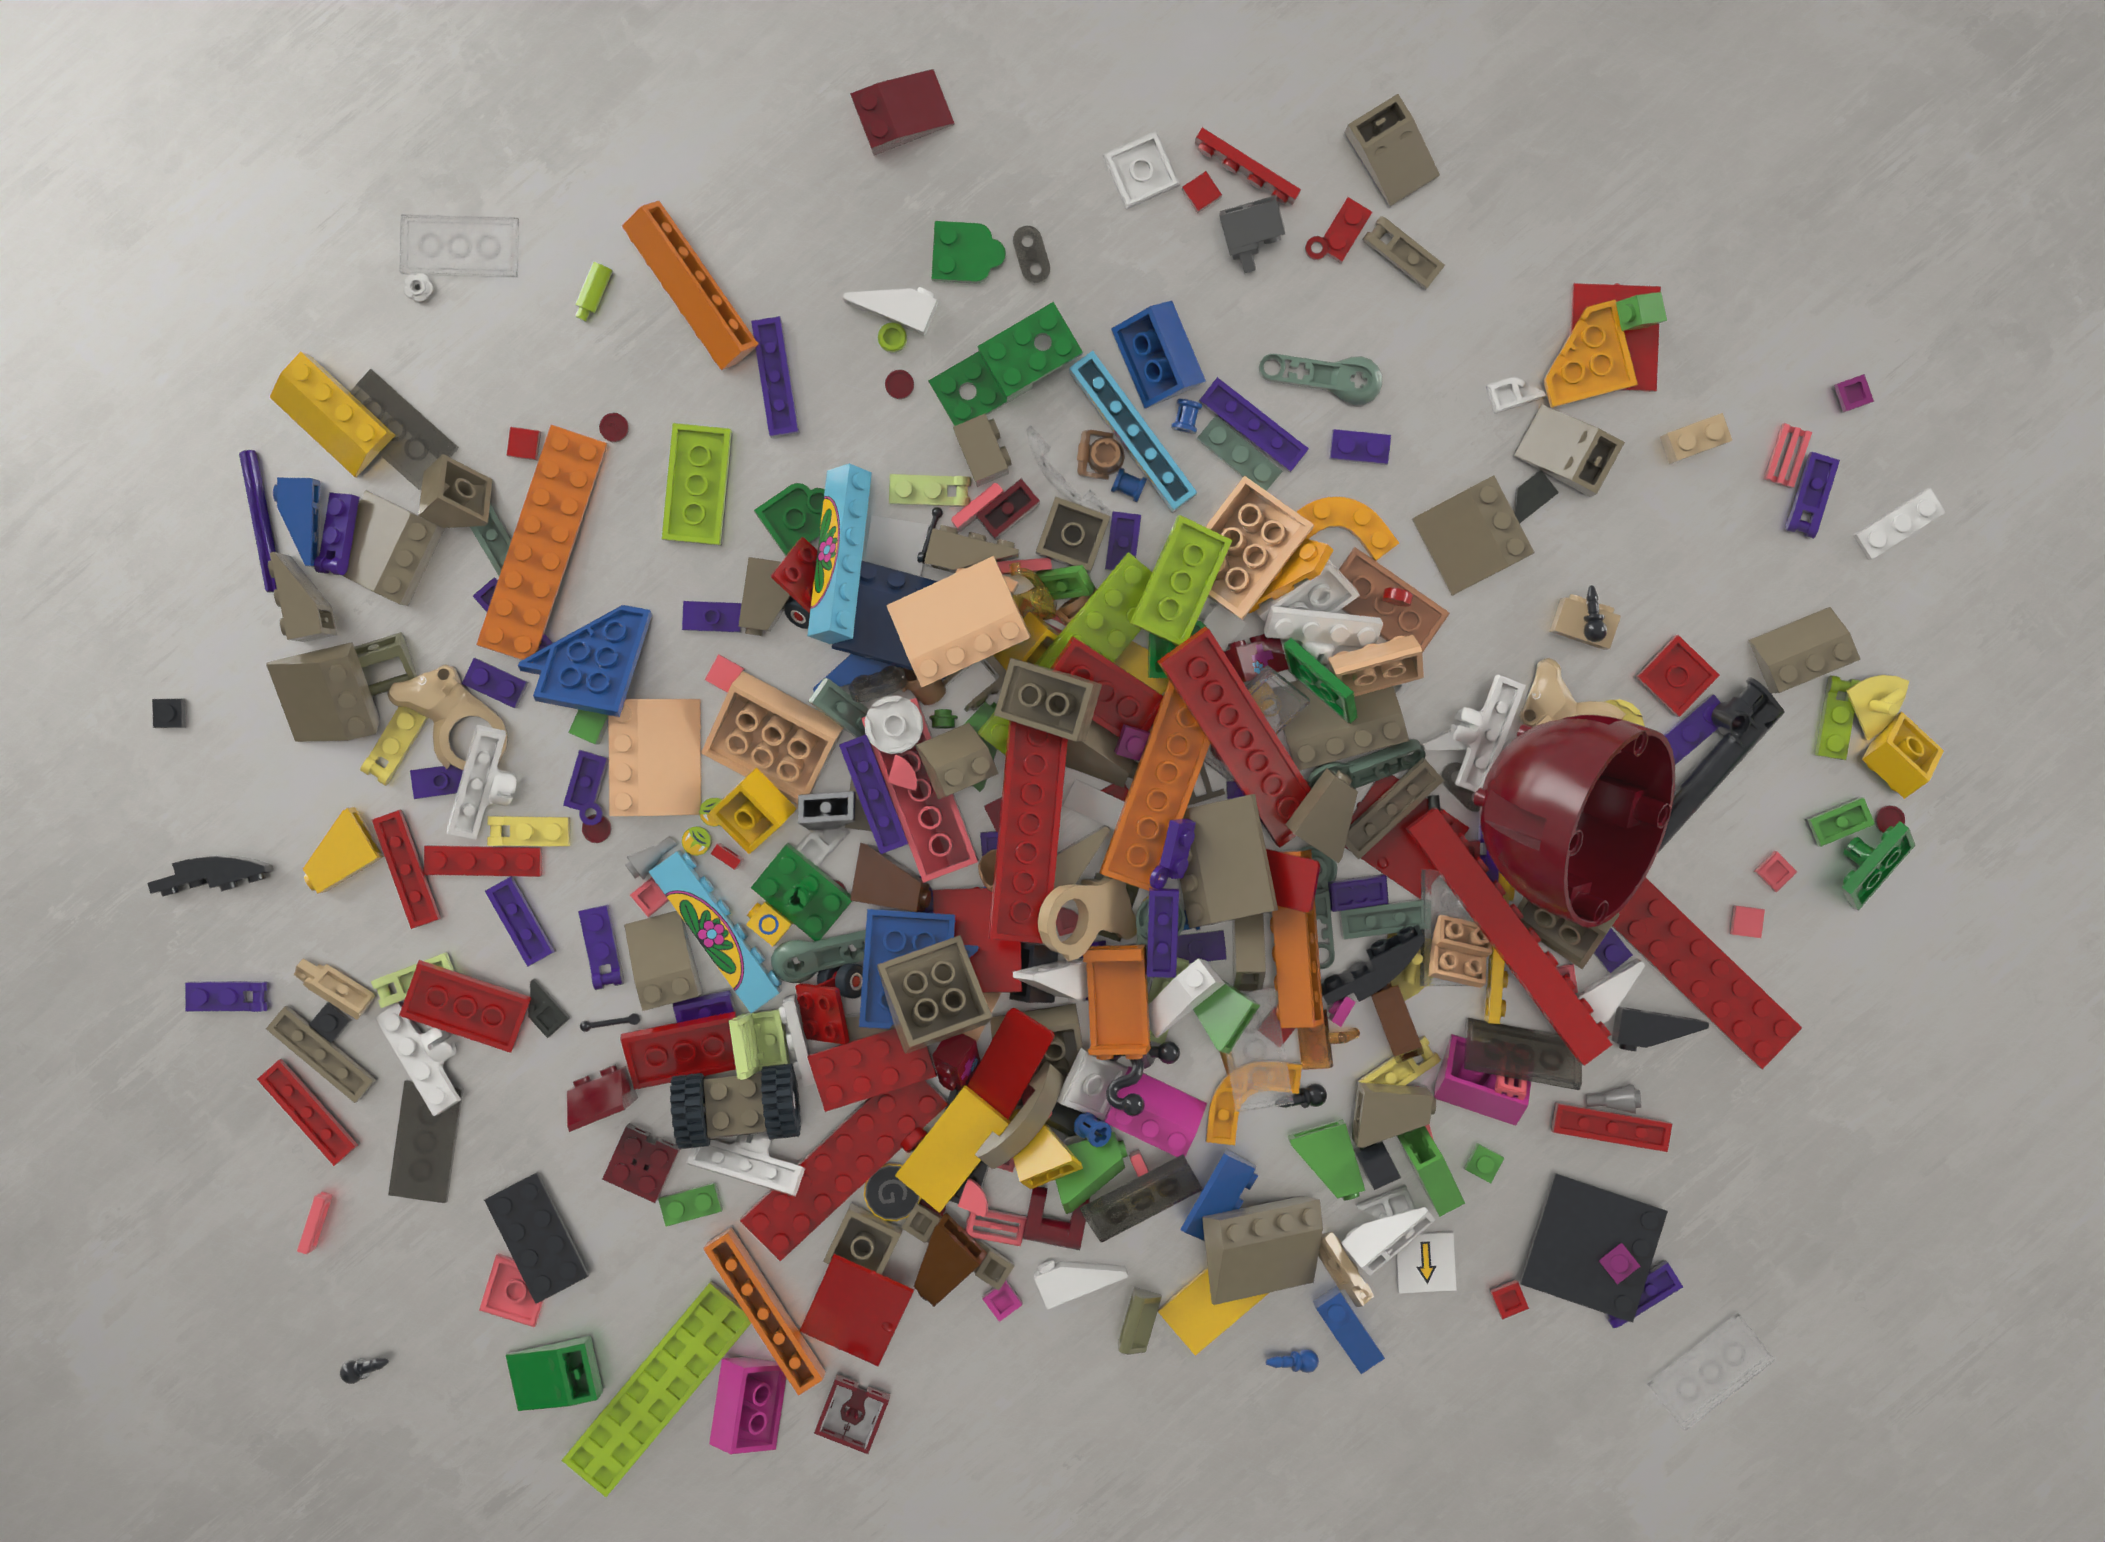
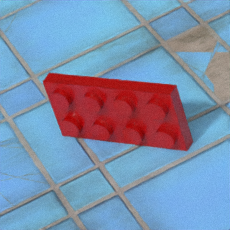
(1122, 695)
(464, 1006)
(679, 1049)
(867, 1069)

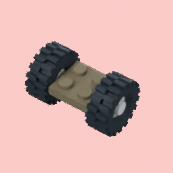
(734, 1106)

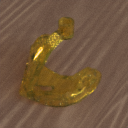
(1036, 600)

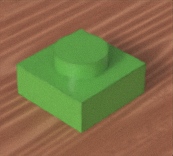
(1484, 1163)

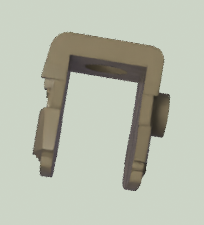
(995, 670)

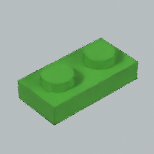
(1067, 582)
(1841, 821)
(690, 1204)

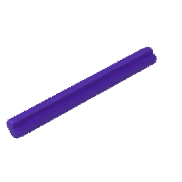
(258, 513)

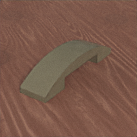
(1027, 1122)
(994, 1266)

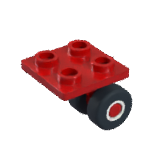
(796, 577)
(822, 1003)

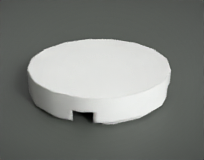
(893, 724)

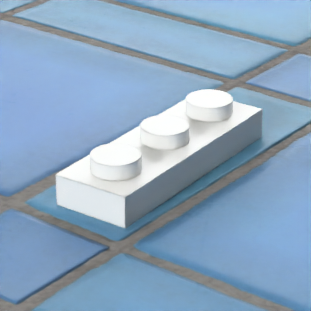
(1899, 524)
(796, 1039)

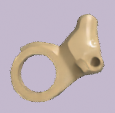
(445, 701)
(1100, 906)

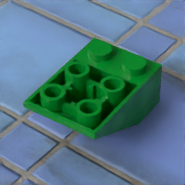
(555, 1375)

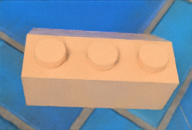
(1379, 665)

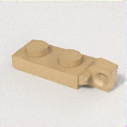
(335, 987)
(1343, 1270)

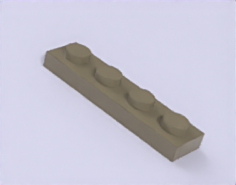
(1392, 807)
(320, 1054)

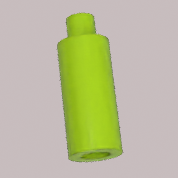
(592, 290)

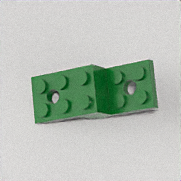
(1006, 365)

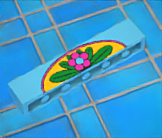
(1132, 431)
(839, 554)
(716, 931)

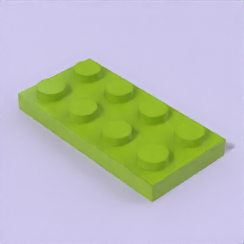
(696, 484)
(1181, 581)

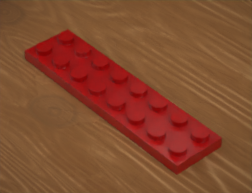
(1237, 730)
(1027, 832)
(1705, 975)
(842, 1165)

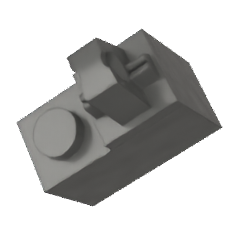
(1248, 225)

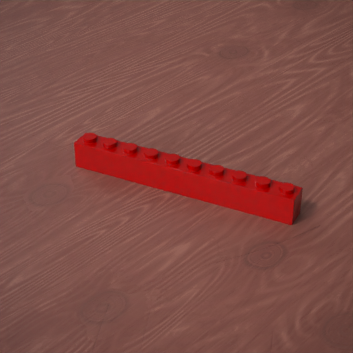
(1509, 936)

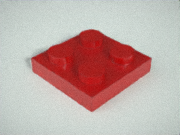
(1677, 676)

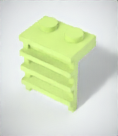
(758, 1042)

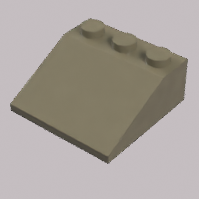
(1473, 535)
(390, 548)
(325, 695)
(933, 994)
(1067, 1039)

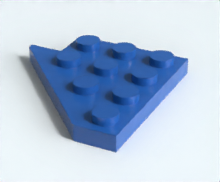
(593, 664)
(891, 936)

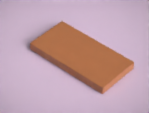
(1370, 580)

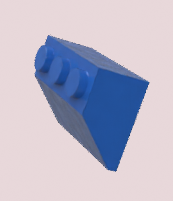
(1158, 354)
(1221, 1191)

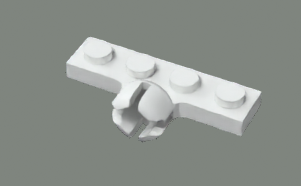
(1322, 631)
(1486, 731)
(481, 783)
(421, 1057)
(749, 1162)

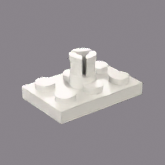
(1324, 593)

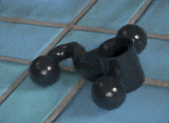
(1133, 1103)

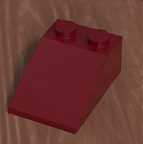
(901, 110)
(599, 1097)

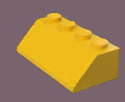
(330, 413)

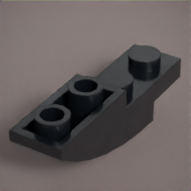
(219, 871)
(1386, 962)

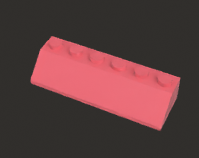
(930, 824)

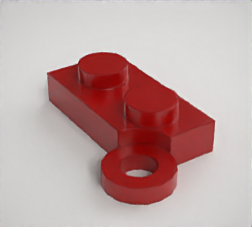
(1341, 232)

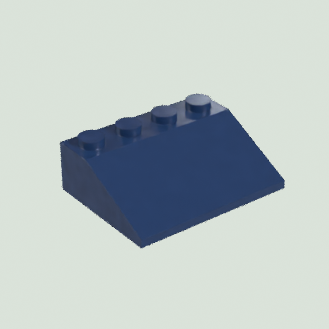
(873, 627)

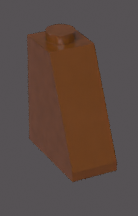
(887, 882)
(1397, 1023)
(947, 1260)

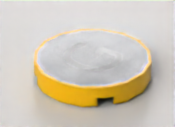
(888, 1195)

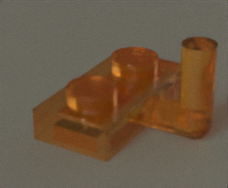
(1317, 1041)

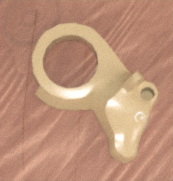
(1552, 700)

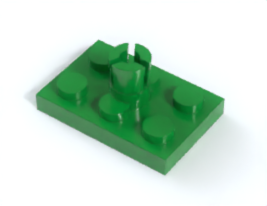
(1875, 864)
(802, 892)

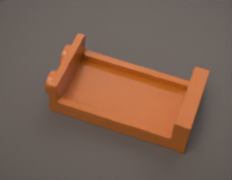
(1118, 1001)

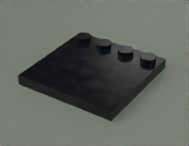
(1577, 1231)

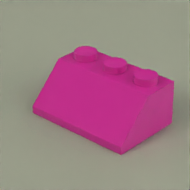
(1475, 1089)
(1167, 1119)
(747, 1405)

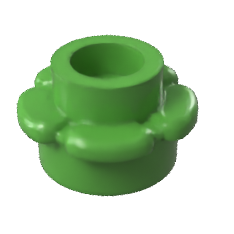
(943, 719)

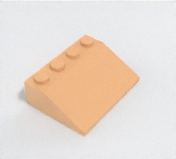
(1262, 539)
(958, 621)
(773, 733)
(655, 758)

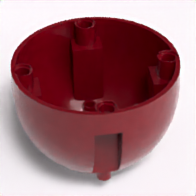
(1578, 813)

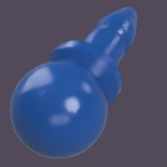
(1304, 1361)

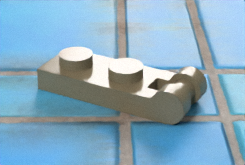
(1404, 252)

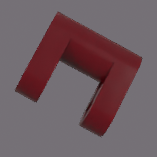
(1051, 1230)

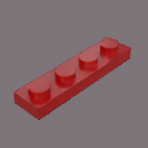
(1236, 161)
(483, 861)
(406, 869)
(307, 1112)
(1611, 1127)

